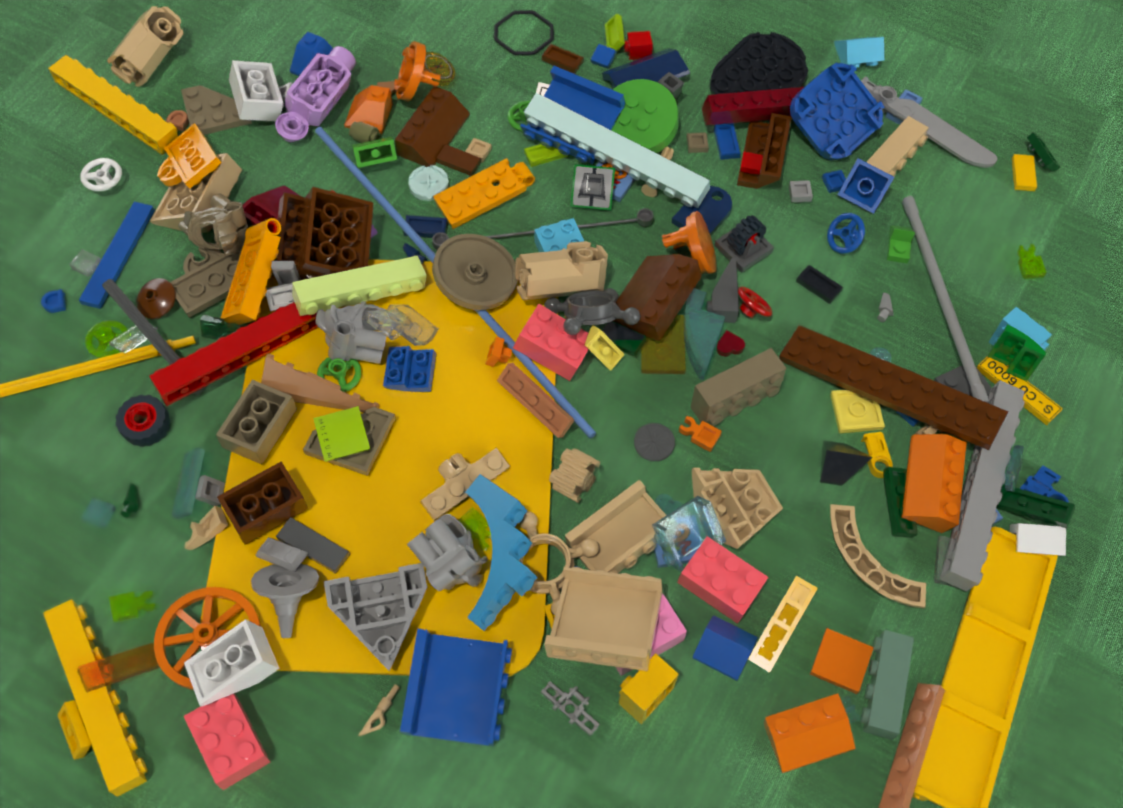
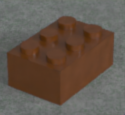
(263, 502)

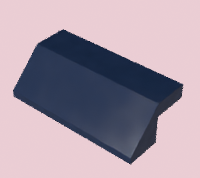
(649, 68)

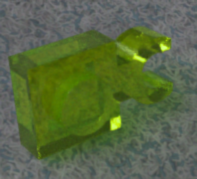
(1030, 265)
(477, 526)
(126, 605)

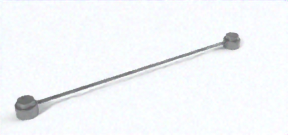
(644, 219)

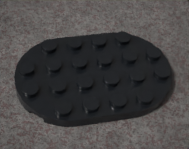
(760, 64)

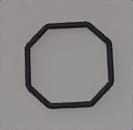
(523, 52)

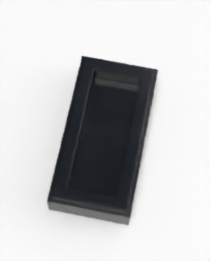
(819, 284)

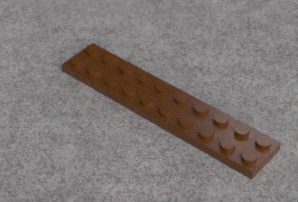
(894, 387)

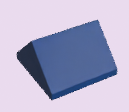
(865, 185)
(724, 647)

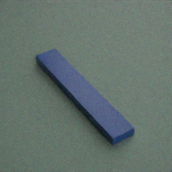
(117, 254)

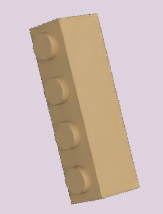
(900, 146)

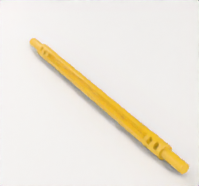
(88, 367)

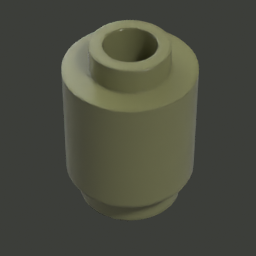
(363, 132)

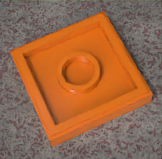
(841, 661)

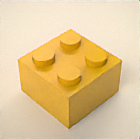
(647, 689)

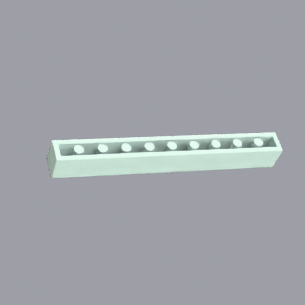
(617, 150)

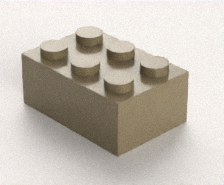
(256, 422)

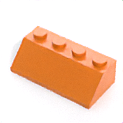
(934, 481)

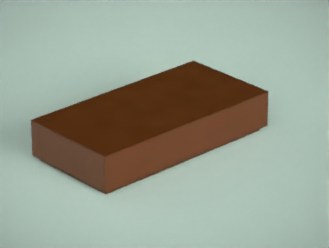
(562, 58)
(458, 160)

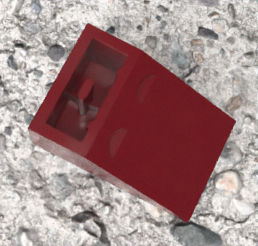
(264, 205)

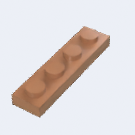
(535, 400)

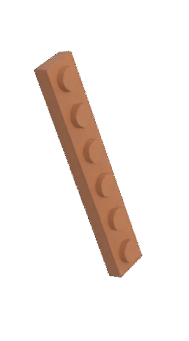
(912, 746)

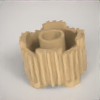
(574, 474)

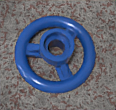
(854, 237)

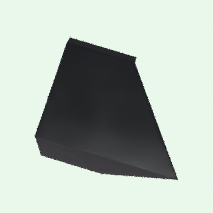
(840, 462)

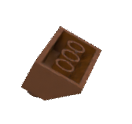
(431, 127)

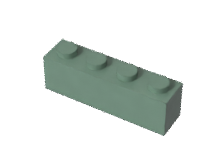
(887, 684)

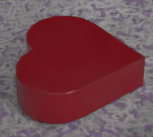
(730, 344)

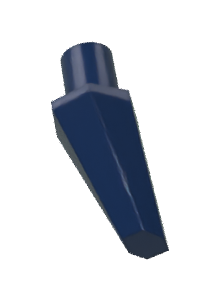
(410, 252)

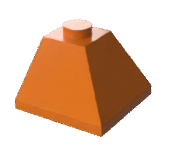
(371, 107)

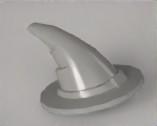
(285, 591)

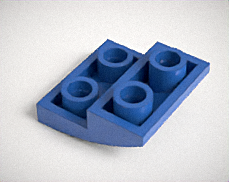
(409, 369)

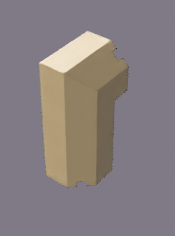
(146, 45)
(561, 271)

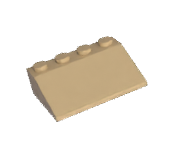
(181, 199)

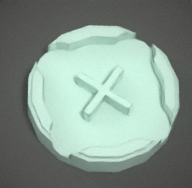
(427, 182)

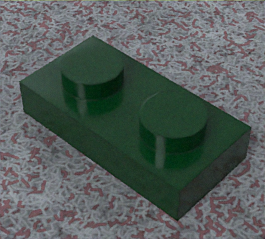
(1046, 158)

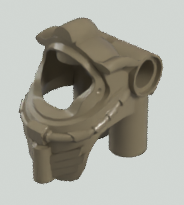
(227, 221)

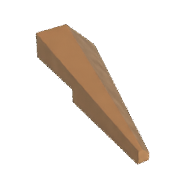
(309, 388)

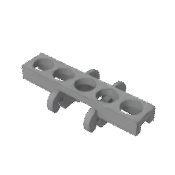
(578, 709)

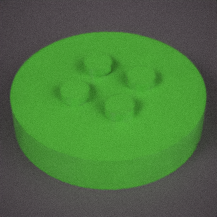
(648, 115)

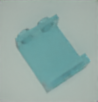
(686, 530)

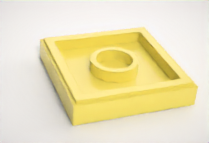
(855, 412)

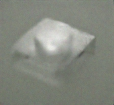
(85, 263)

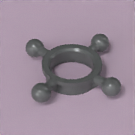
(591, 308)

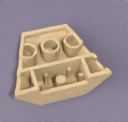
(739, 501)

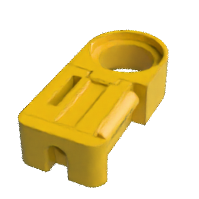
(877, 449)

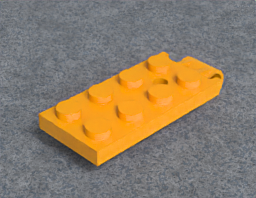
(478, 195)

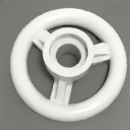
(101, 177)

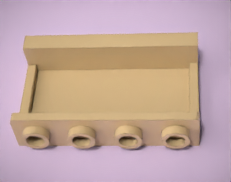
(620, 529)

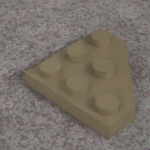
(211, 110)
(377, 426)

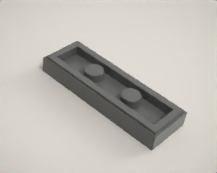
(318, 547)

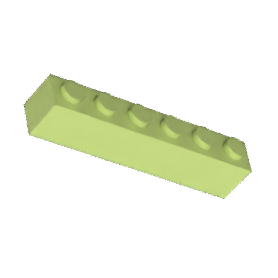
(358, 285)

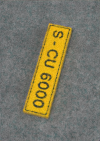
(1035, 401)

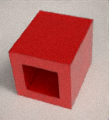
(638, 45)

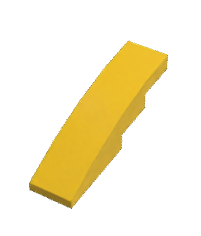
(782, 624)

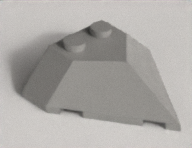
(379, 607)

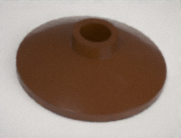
(156, 298)

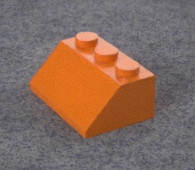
(810, 733)

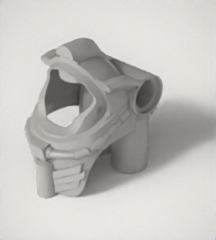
(350, 334)
(448, 554)

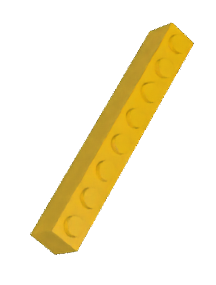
(113, 103)
(99, 707)

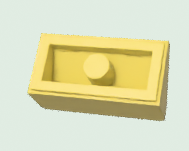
(603, 347)

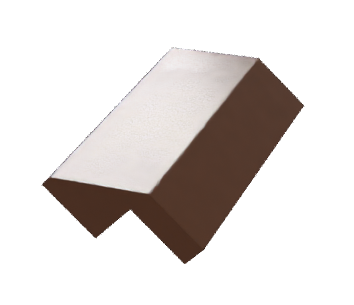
(770, 142)

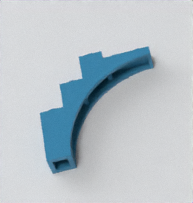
(508, 546)

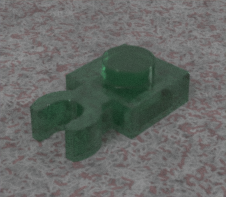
(215, 328)

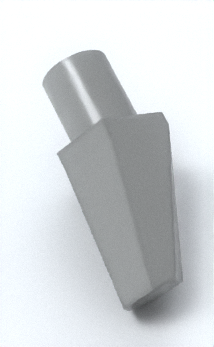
(885, 308)

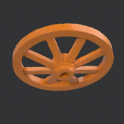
(176, 609)

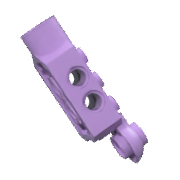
(315, 93)

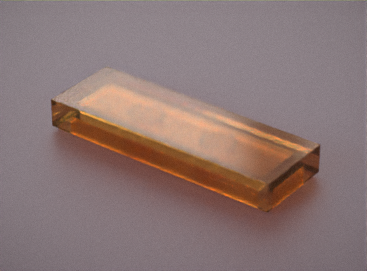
(118, 667)

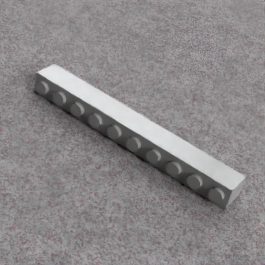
(981, 495)

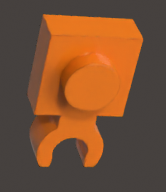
(702, 435)

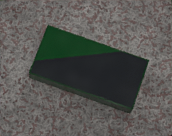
(624, 338)

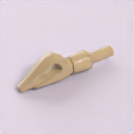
(382, 707)

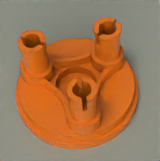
(697, 239)

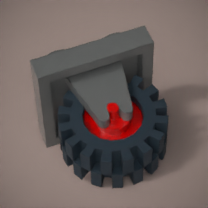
(745, 243)

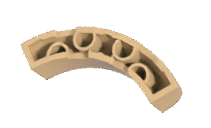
(866, 566)

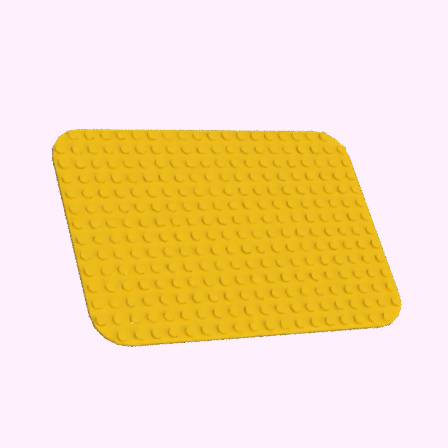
(383, 511)

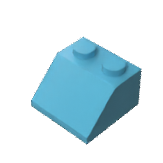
(860, 50)

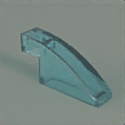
(700, 332)

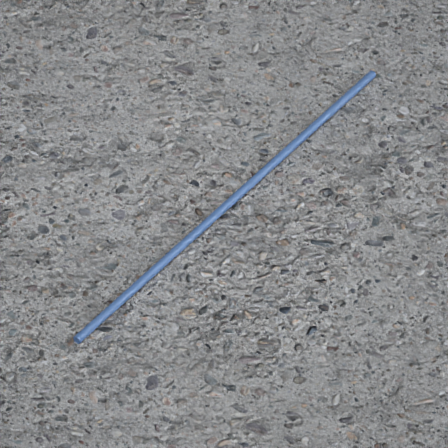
(490, 321)

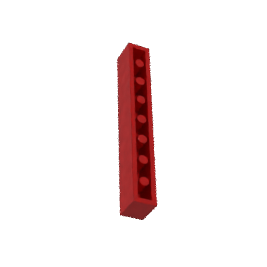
(231, 353)

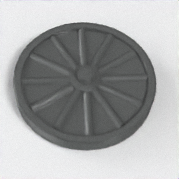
(654, 442)

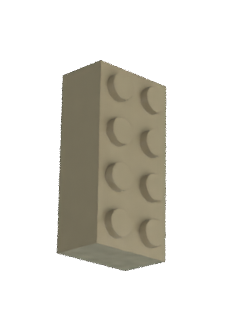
(738, 388)

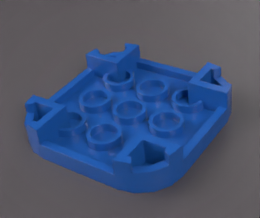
(836, 111)

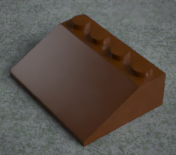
(659, 292)

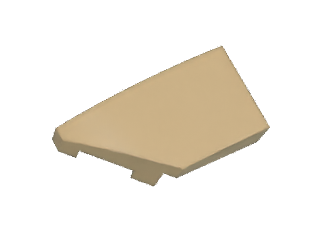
(207, 528)

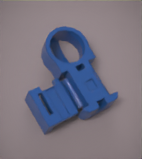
(1042, 484)

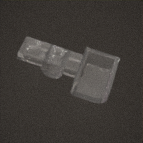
(402, 321)

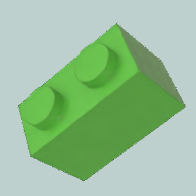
(374, 152)

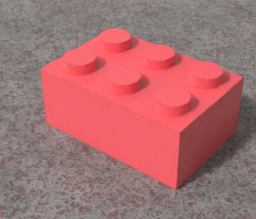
(550, 345)
(722, 579)
(226, 740)

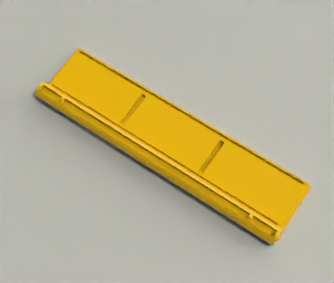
(985, 676)

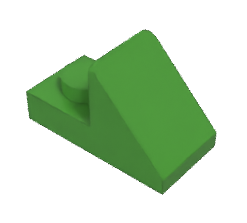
(899, 244)

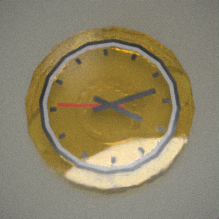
(439, 65)

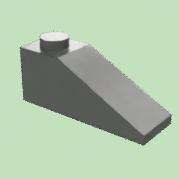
(725, 294)

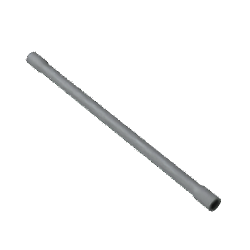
(977, 388)

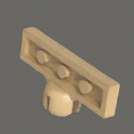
(458, 478)

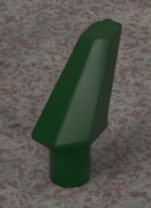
(130, 502)

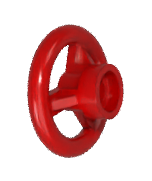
(754, 303)

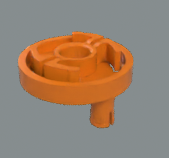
(413, 72)

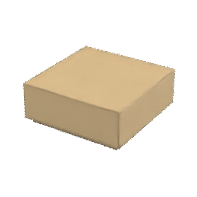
(479, 148)

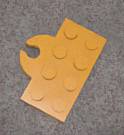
(188, 159)

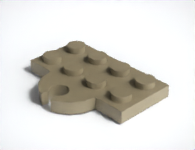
(205, 280)

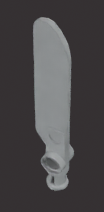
(938, 130)

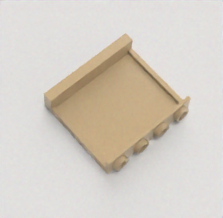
(605, 618)

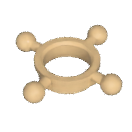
(587, 548)

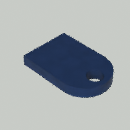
(712, 211)

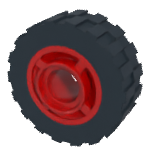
(149, 431)

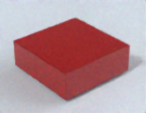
(751, 163)

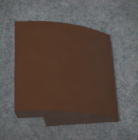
(324, 232)

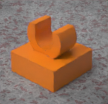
(498, 352)

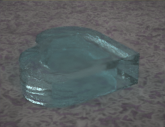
(667, 504)

